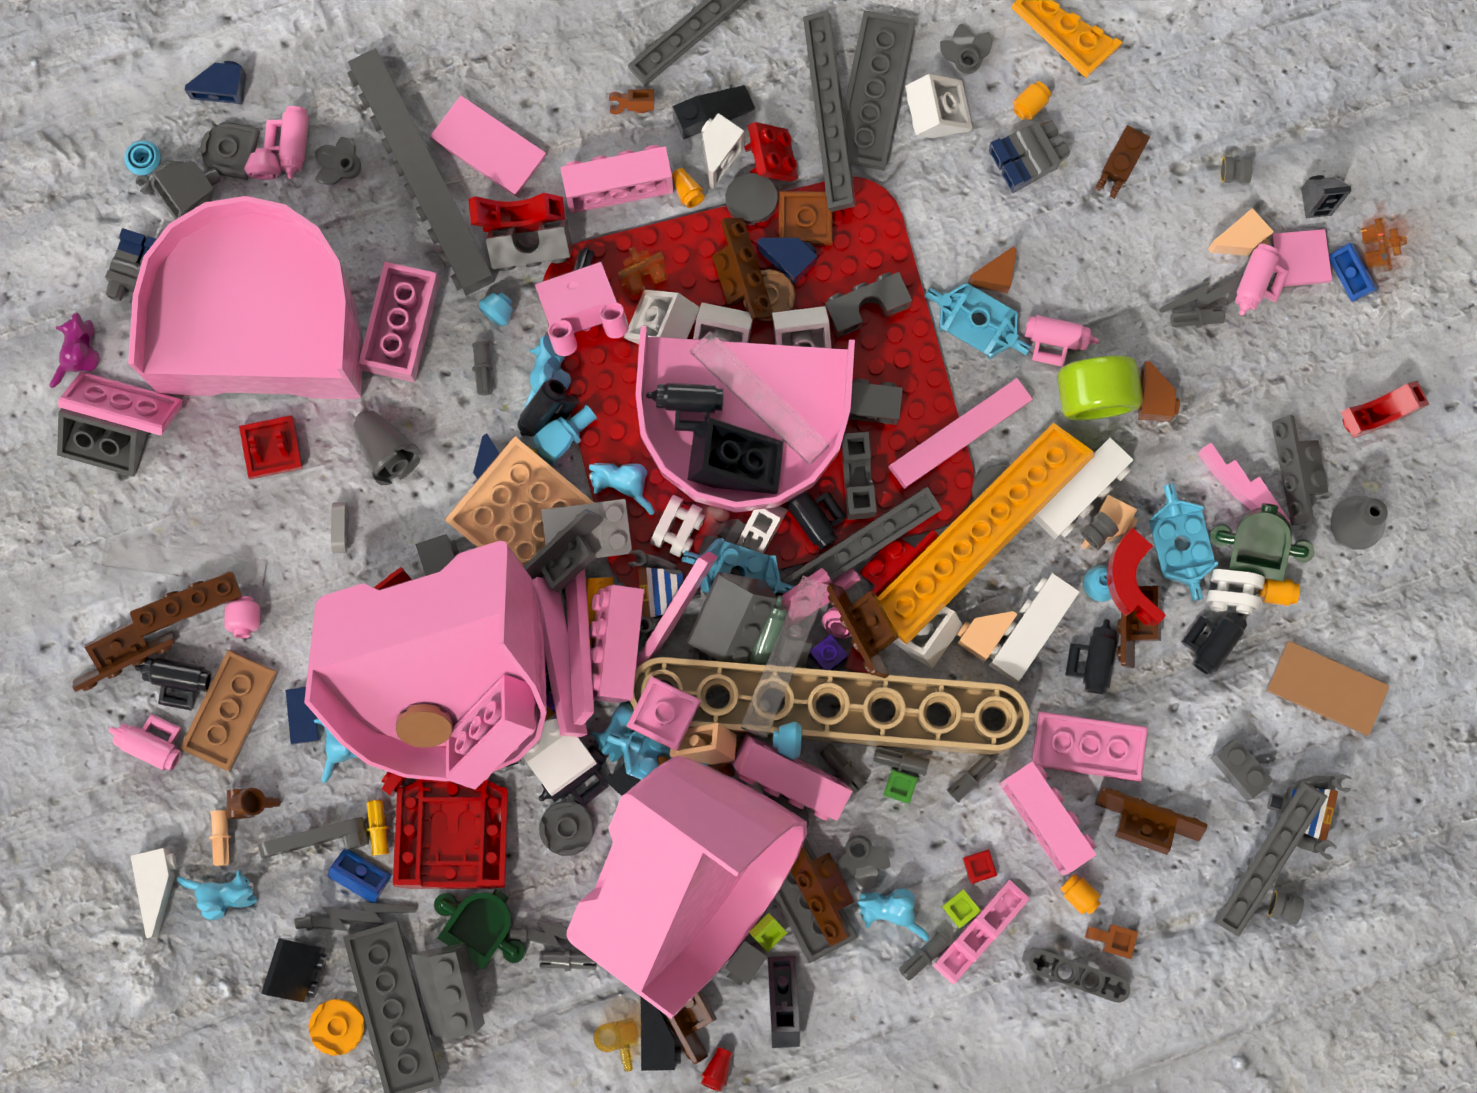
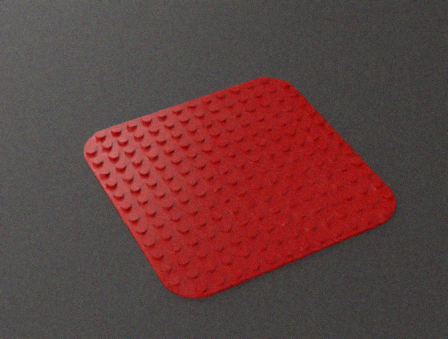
(891, 349)

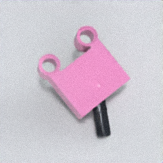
(580, 302)

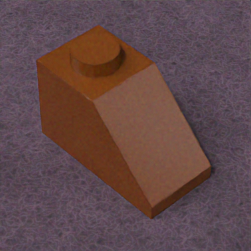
(1158, 396)

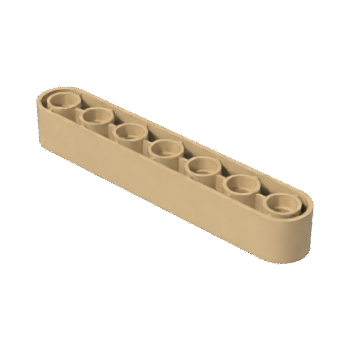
(855, 696)

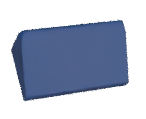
(1353, 272)
(359, 875)

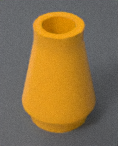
(687, 188)

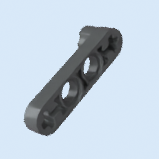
(351, 831)
(1078, 974)

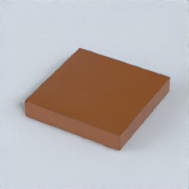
(805, 217)

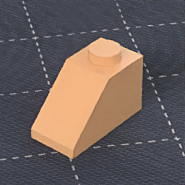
(1243, 236)
(1120, 513)
(984, 633)
(707, 744)

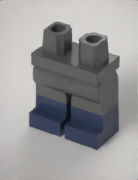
(1028, 154)
(126, 264)

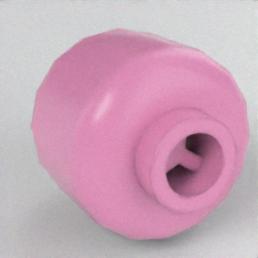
(242, 617)

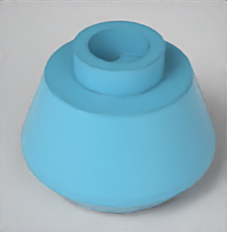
(142, 157)
(497, 308)
(1096, 585)
(788, 740)

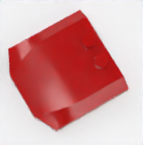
(445, 843)

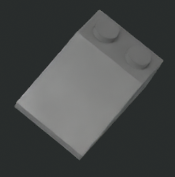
(607, 539)

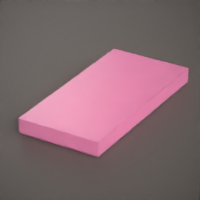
(488, 146)
(120, 403)
(1089, 746)

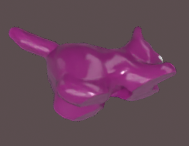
(75, 352)

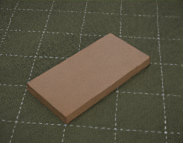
(1327, 688)
(229, 710)

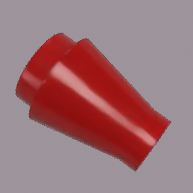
(717, 1070)

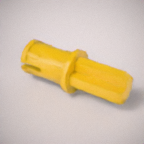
(377, 827)

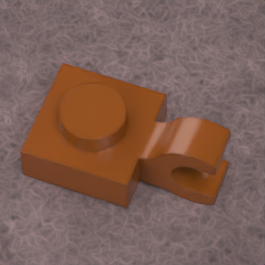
(635, 100)
(1116, 940)

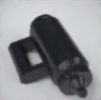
(687, 399)
(543, 407)
(813, 520)
(1218, 643)
(1099, 659)
(175, 676)
(589, 794)

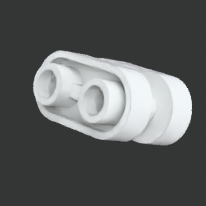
(692, 519)
(1242, 602)

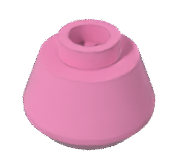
(262, 165)
(832, 624)

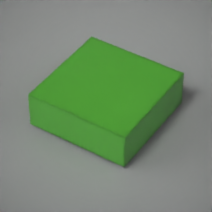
(900, 786)

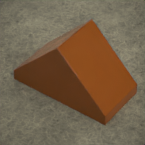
(996, 274)

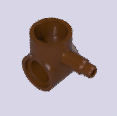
(248, 803)

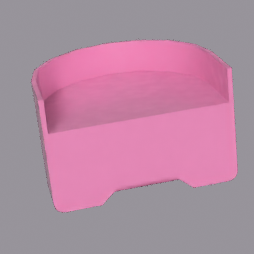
(245, 304)
(806, 378)
(425, 644)
(684, 880)

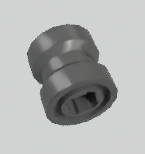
(1236, 169)
(1099, 530)
(1286, 908)

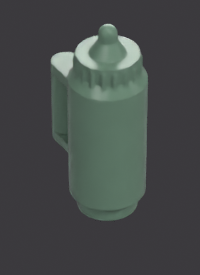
(769, 634)

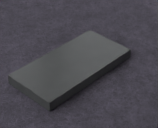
(803, 921)

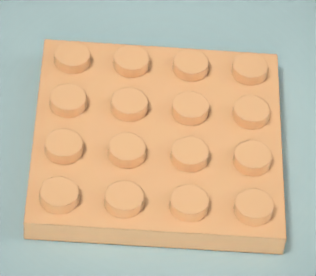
(509, 501)

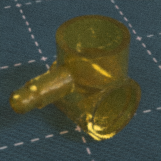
(625, 1038)

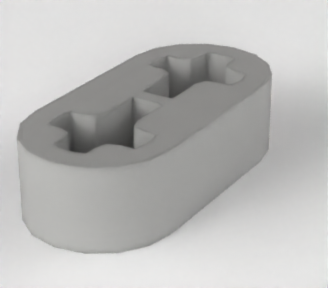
(339, 527)

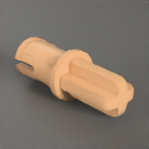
(220, 838)

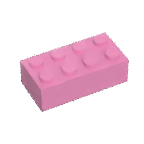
(617, 179)
(399, 322)
(615, 642)
(490, 732)
(793, 778)
(1048, 819)

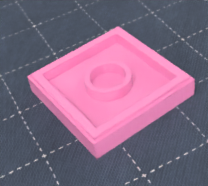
(1303, 256)
(663, 713)

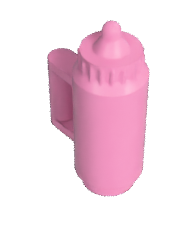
(292, 139)
(1257, 278)
(1059, 334)
(147, 746)

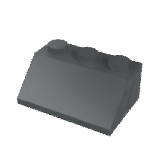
(100, 442)
(732, 617)
(449, 991)

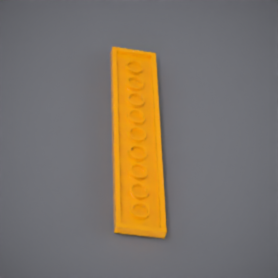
(983, 530)

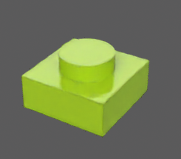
(961, 908)
(768, 932)

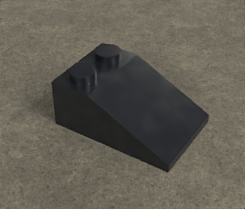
(734, 458)
(294, 970)

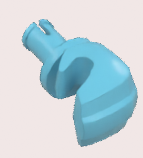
(559, 434)

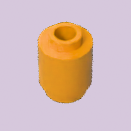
(1031, 101)
(1280, 592)
(1080, 894)

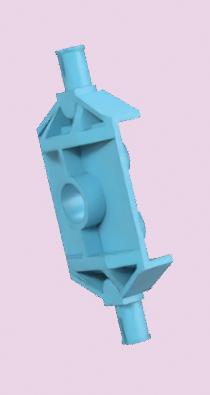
(990, 338)
(1186, 521)
(750, 562)
(639, 753)

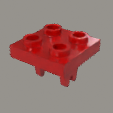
(772, 152)
(270, 447)

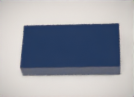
(300, 718)

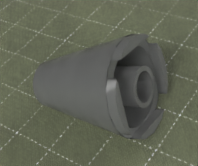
(385, 448)
(1359, 522)

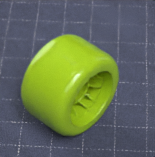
(1099, 387)

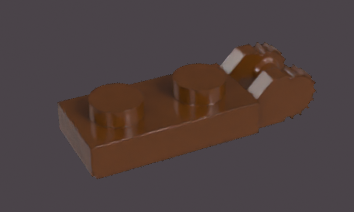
(1123, 159)

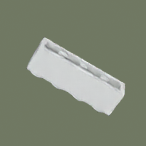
(1091, 482)
(1034, 627)

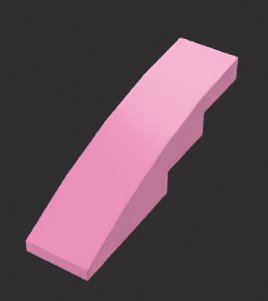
(1234, 479)
(981, 932)

